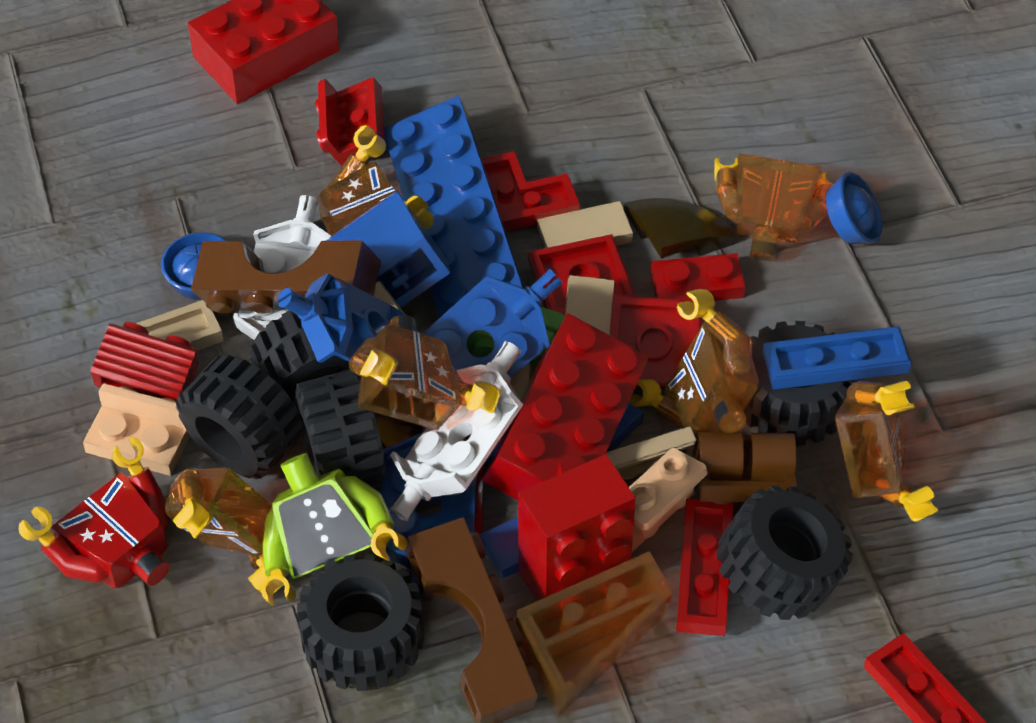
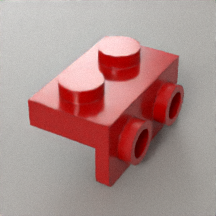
(344, 113)

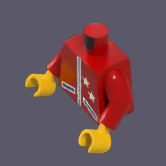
(112, 531)

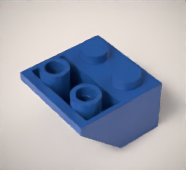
(406, 250)

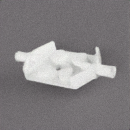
(281, 250)
(440, 459)

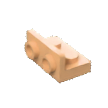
(140, 416)
(663, 491)

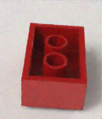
(261, 42)
(574, 527)

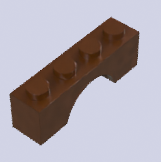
(234, 276)
(451, 568)

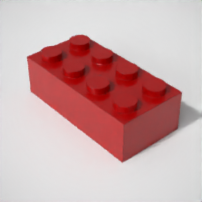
(566, 407)

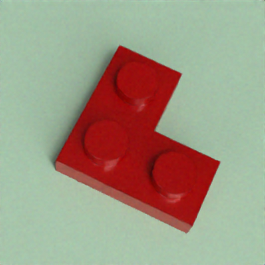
(524, 201)
(714, 273)

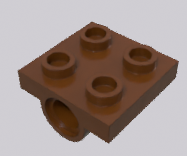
(744, 464)

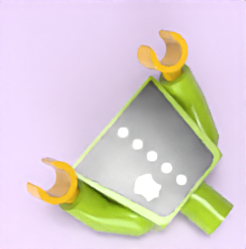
(321, 523)

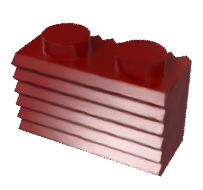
(144, 362)

